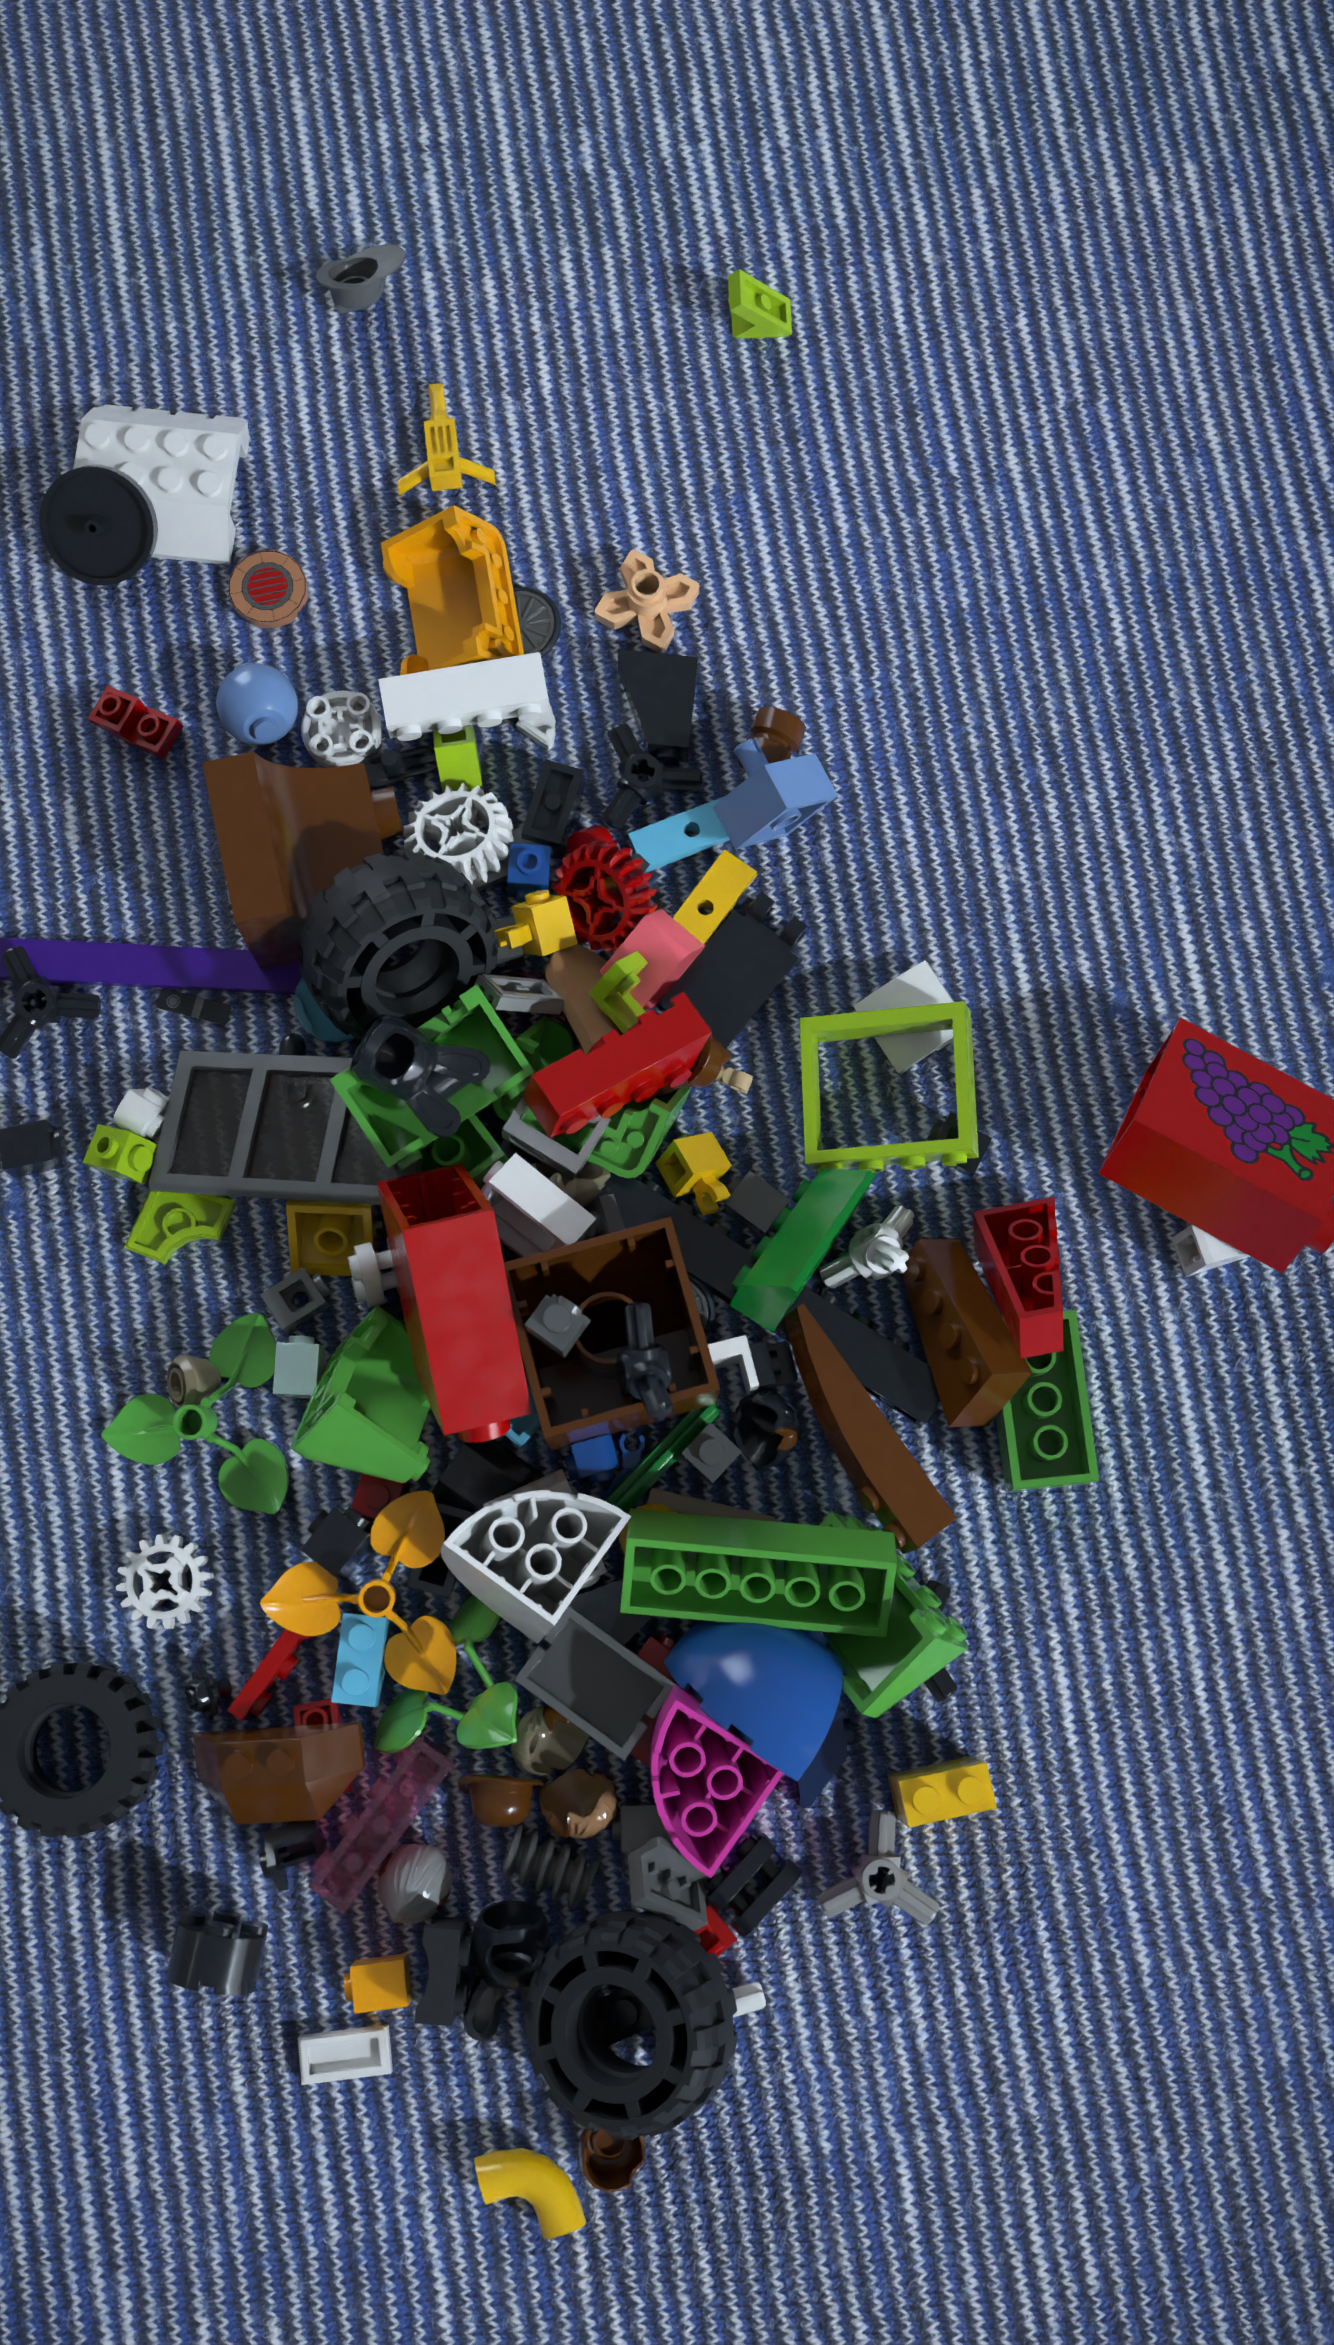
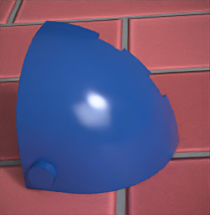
(766, 1682)

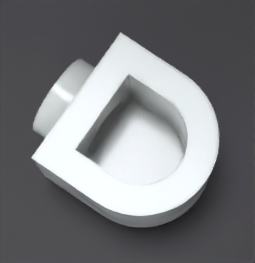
(142, 1112)

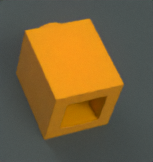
(379, 1983)

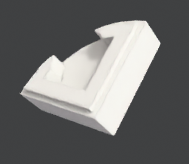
(540, 729)

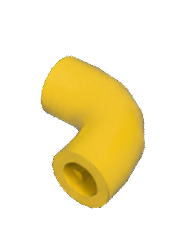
(538, 2181)

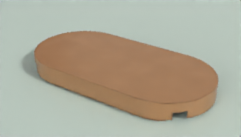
(572, 975)

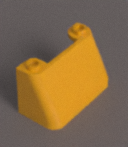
(455, 590)

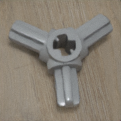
(895, 1891)

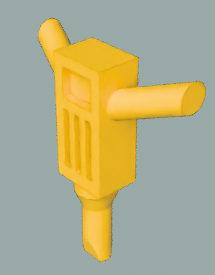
(442, 449)

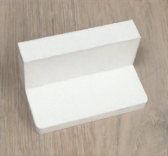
(735, 1352)

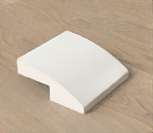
(912, 988)

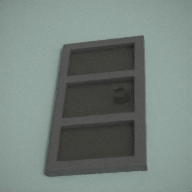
(265, 1132)

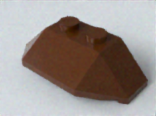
(279, 1770)

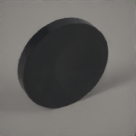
(98, 524)

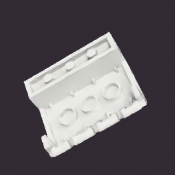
(183, 467)

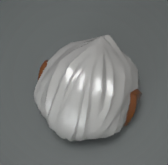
(414, 1883)

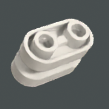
(366, 1277)

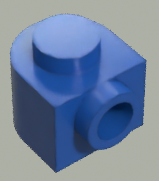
(592, 1459)

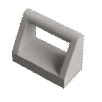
(545, 1148)

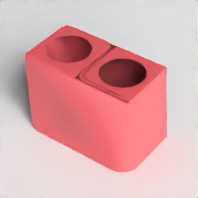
(666, 949)

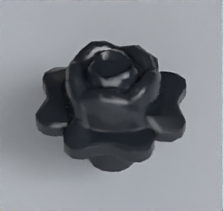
(204, 1693)

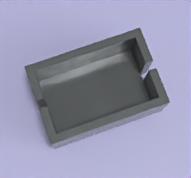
(595, 1682)

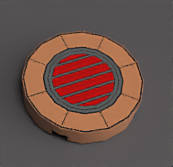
(268, 589)

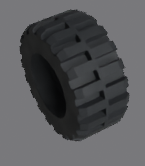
(132, 1758)

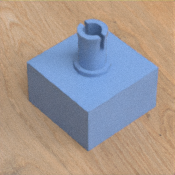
(773, 797)

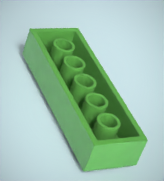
(758, 1572)

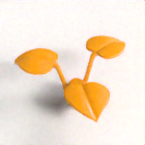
(407, 1531)

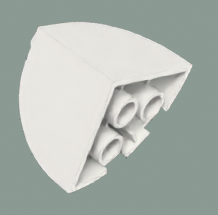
(532, 1554)

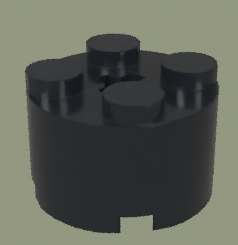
(217, 1952)

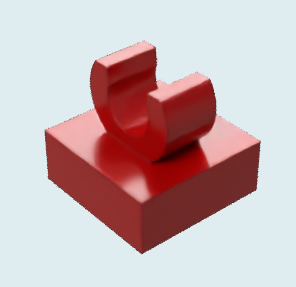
(715, 1935)

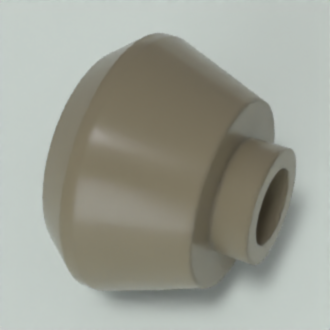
(191, 1380)

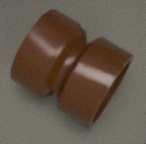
(777, 733)

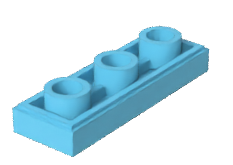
(667, 841)

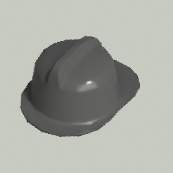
(360, 277)

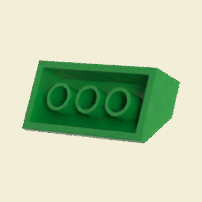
(799, 1244)

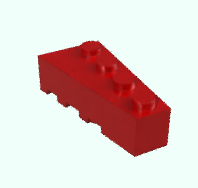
(618, 1069)
(1022, 1268)

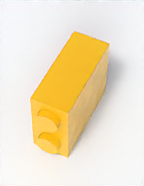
(942, 1791)

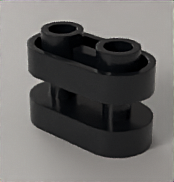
(752, 1857)

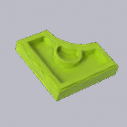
(175, 1219)

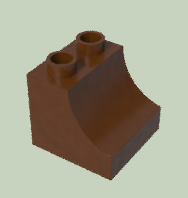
(286, 839)

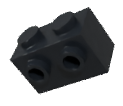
(339, 1540)

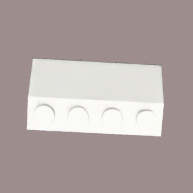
(464, 696)

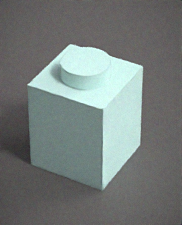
(297, 1367)

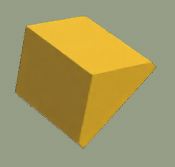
(325, 1234)

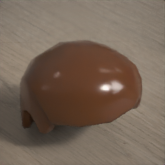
(609, 2161)

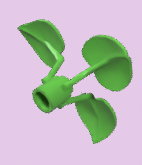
(151, 1427)
(491, 1714)

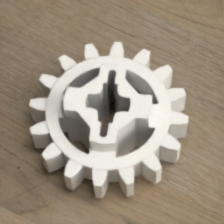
(151, 1596)

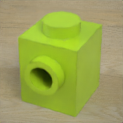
(458, 759)
(121, 1154)

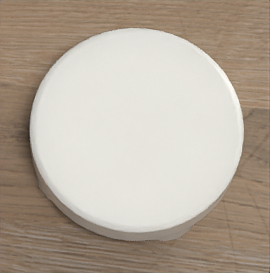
(341, 728)

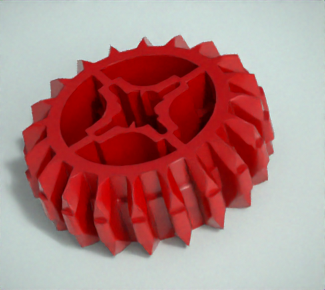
(614, 887)

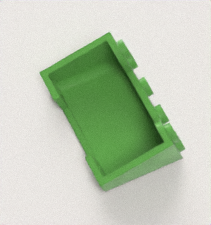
(915, 1647)

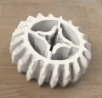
(453, 822)

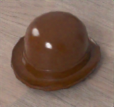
(499, 1798)

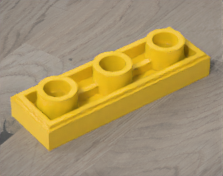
(718, 891)

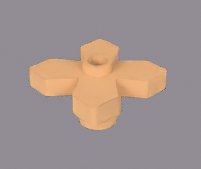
(647, 601)

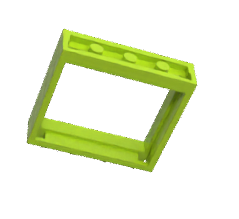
(887, 1023)

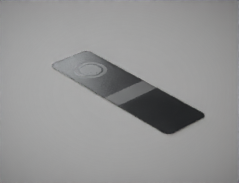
(193, 1006)

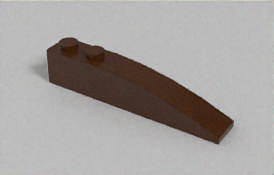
(864, 1441)

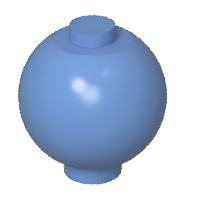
(257, 704)

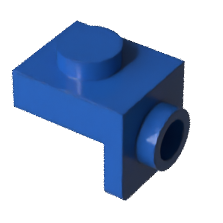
(528, 870)

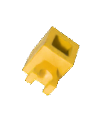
(540, 926)
(696, 1167)

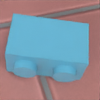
(361, 1660)

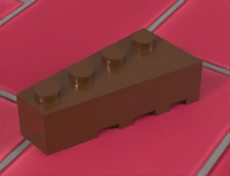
(961, 1334)

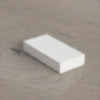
(345, 2054)

